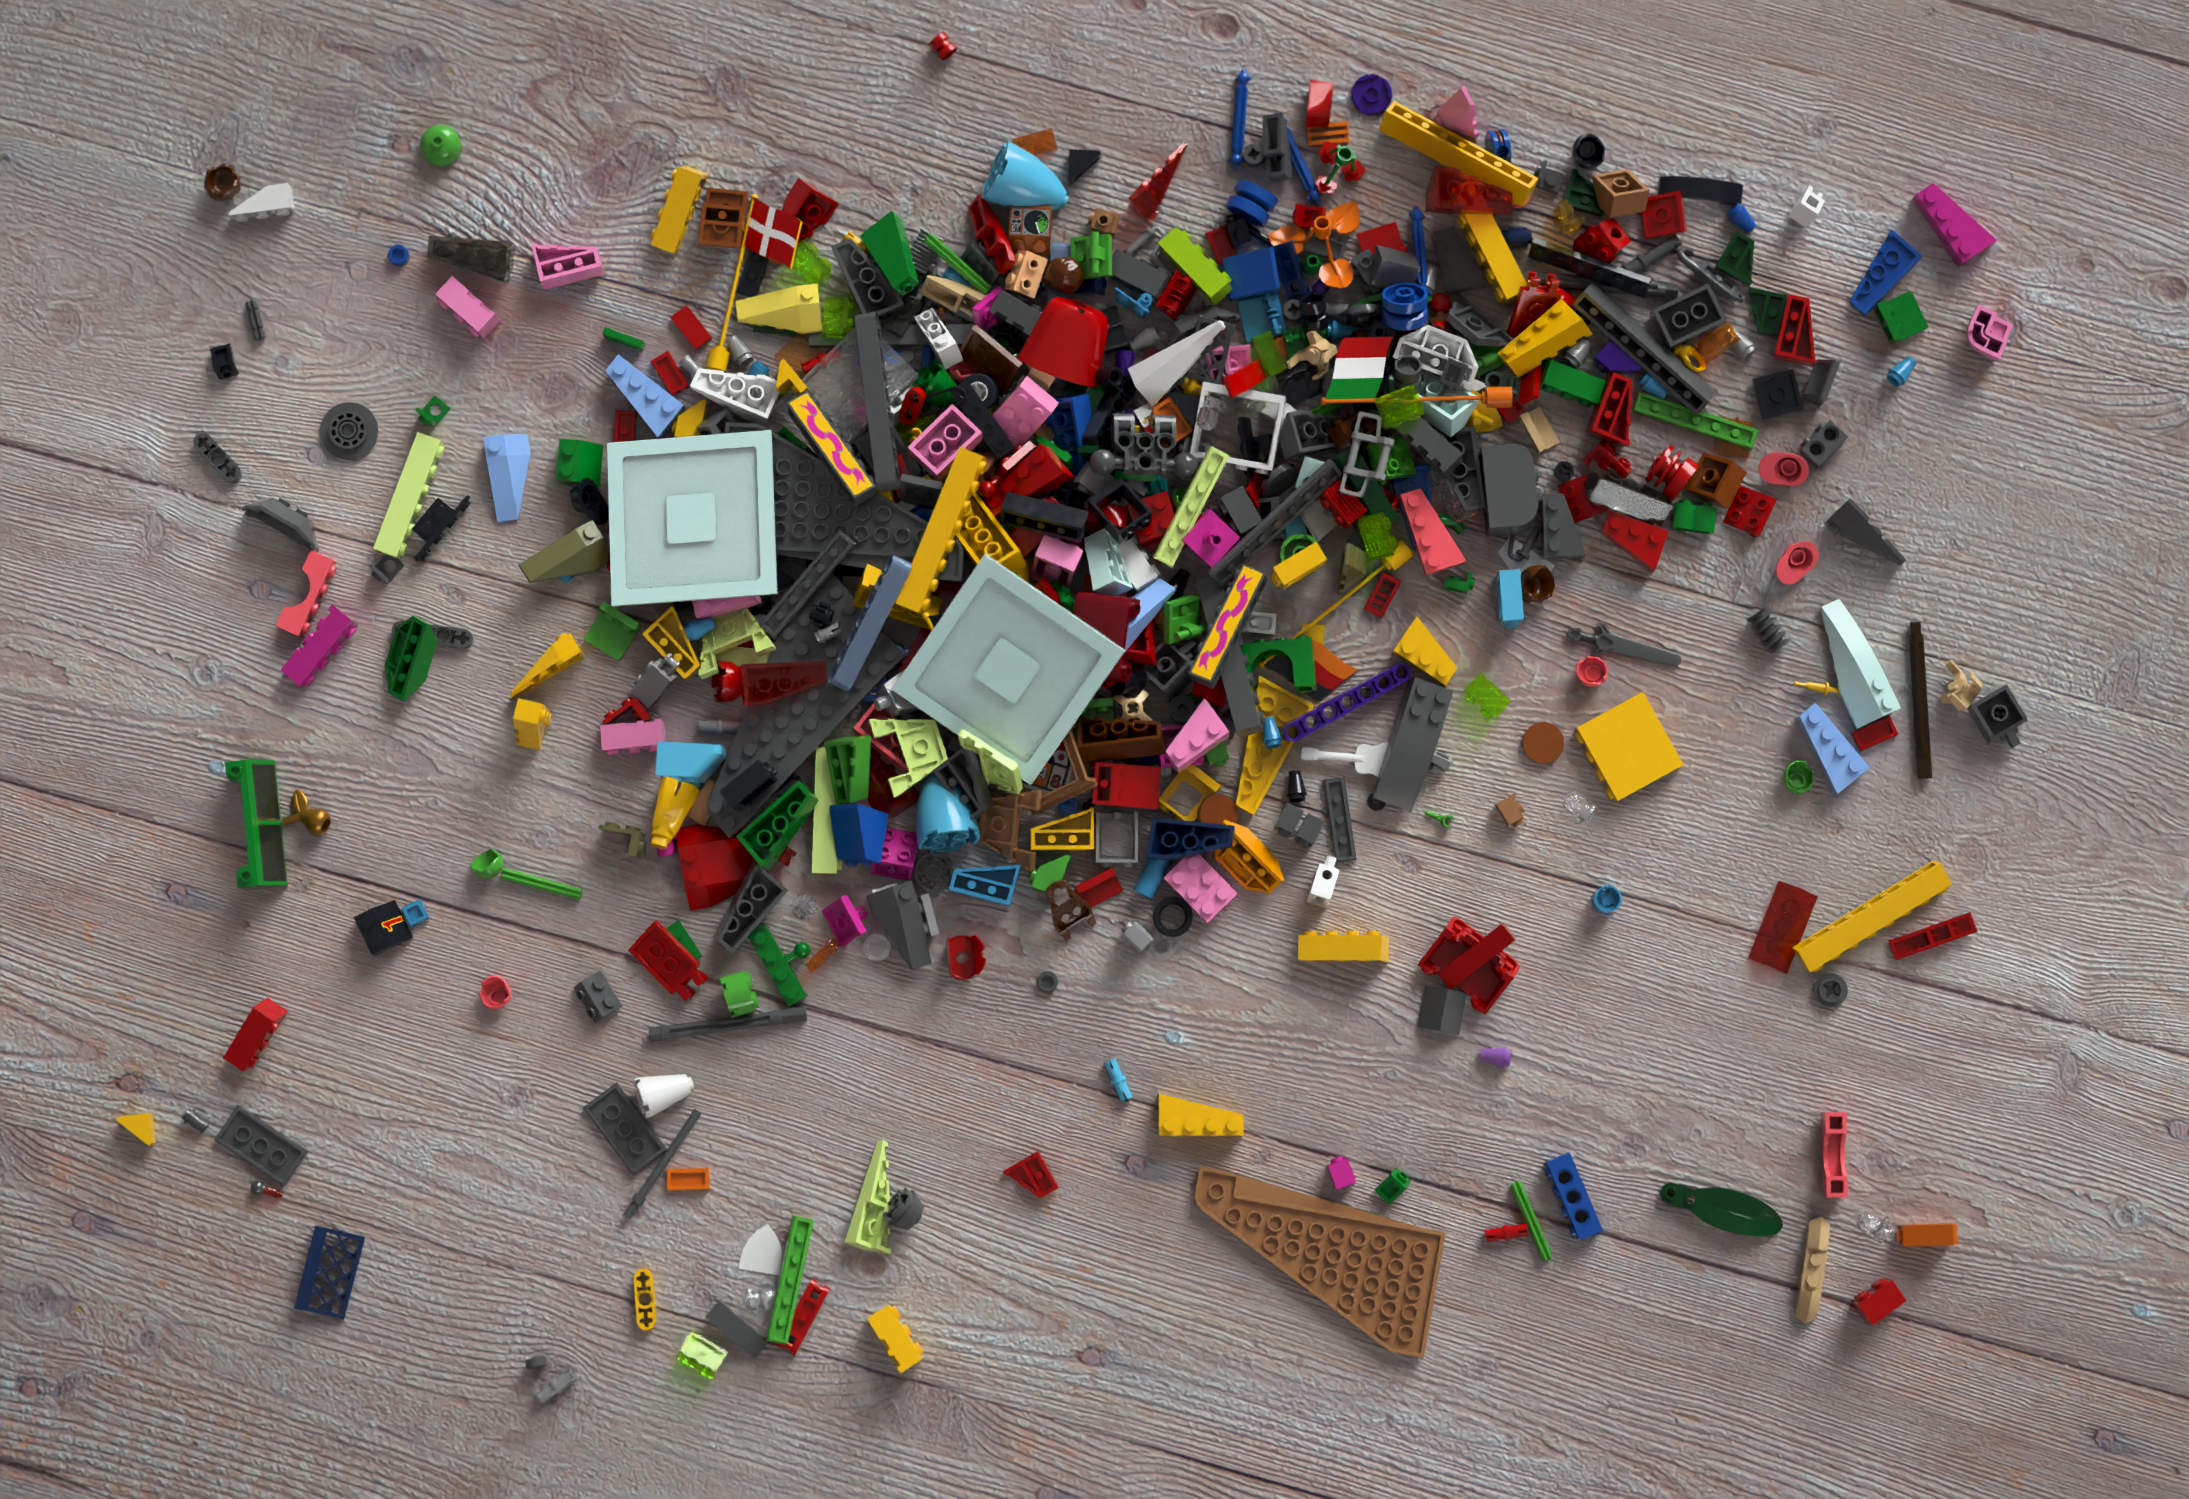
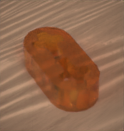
(822, 955)

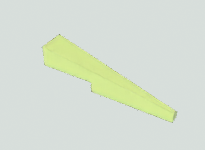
(867, 1226)

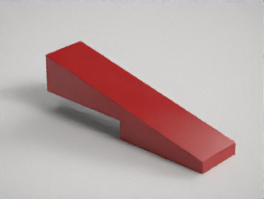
(1476, 956)

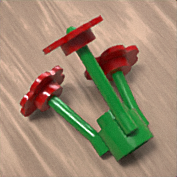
(1341, 156)

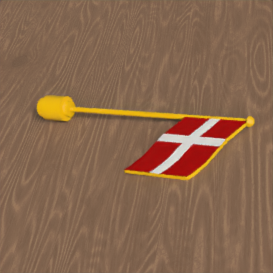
(771, 235)

